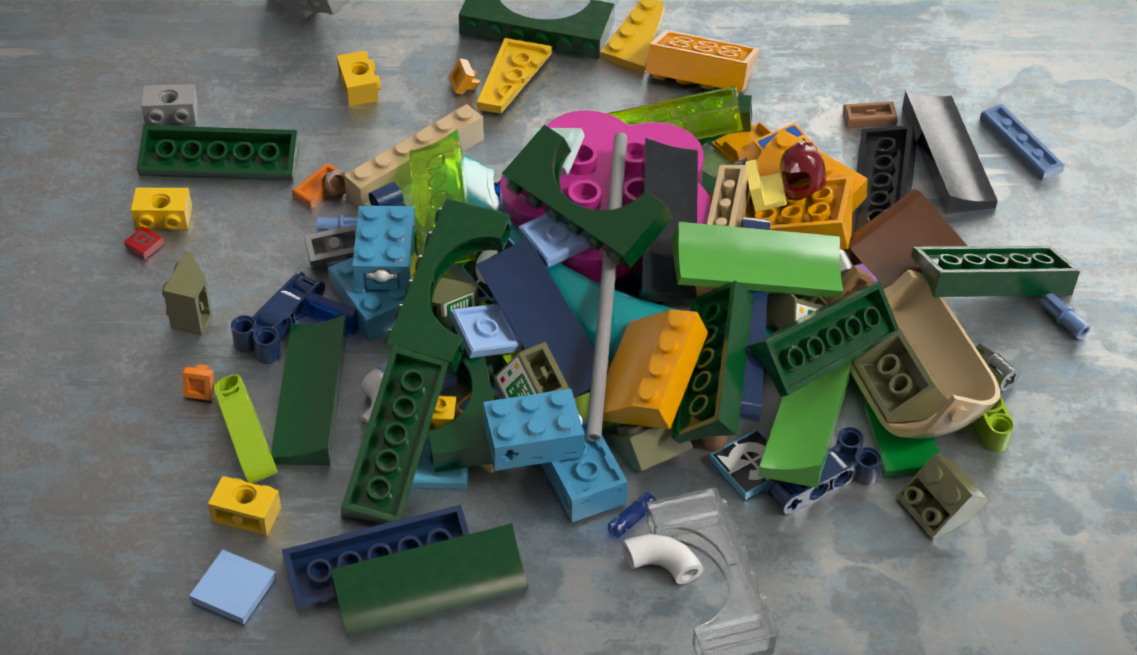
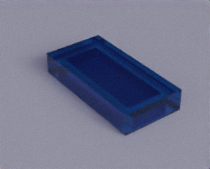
(325, 309)

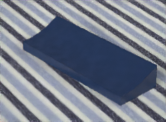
(540, 311)
(311, 563)

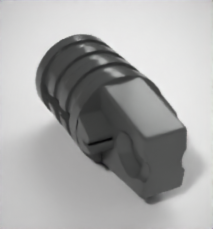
(997, 362)

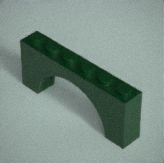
(576, 34)
(619, 231)
(457, 233)
(464, 440)

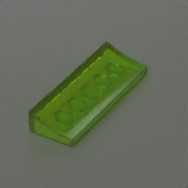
(699, 114)
(437, 175)

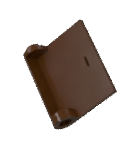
(888, 239)

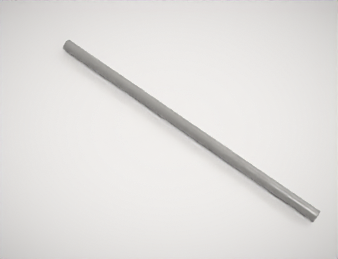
(606, 296)

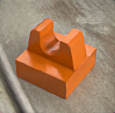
(198, 382)

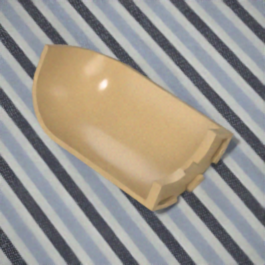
(948, 354)

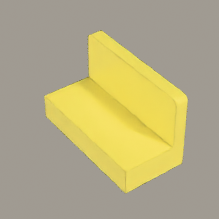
(766, 191)

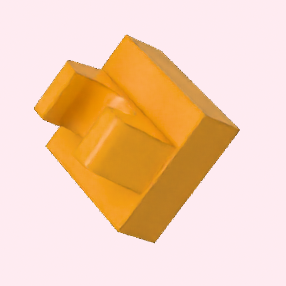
(463, 77)

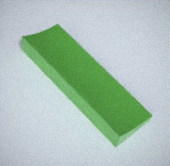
(757, 259)
(805, 430)

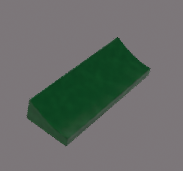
(218, 152)
(995, 270)
(826, 338)
(716, 384)
(310, 393)
(394, 437)
(428, 580)

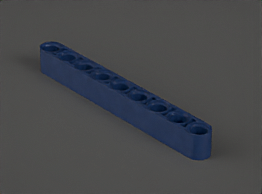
(754, 371)

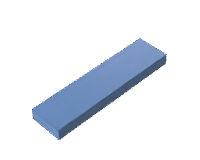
(1022, 141)

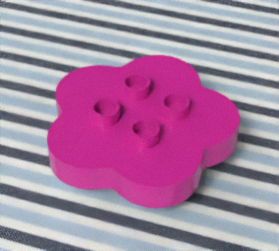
(591, 171)

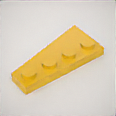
(632, 39)
(510, 72)

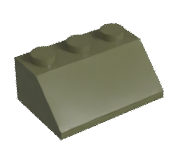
(900, 380)

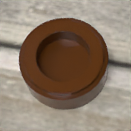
(334, 183)

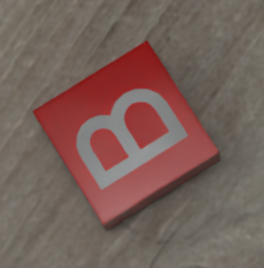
(143, 242)

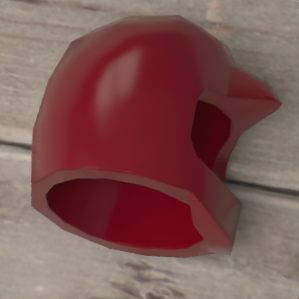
(801, 162)

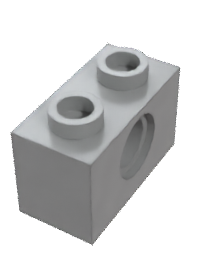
(169, 104)
(331, 245)

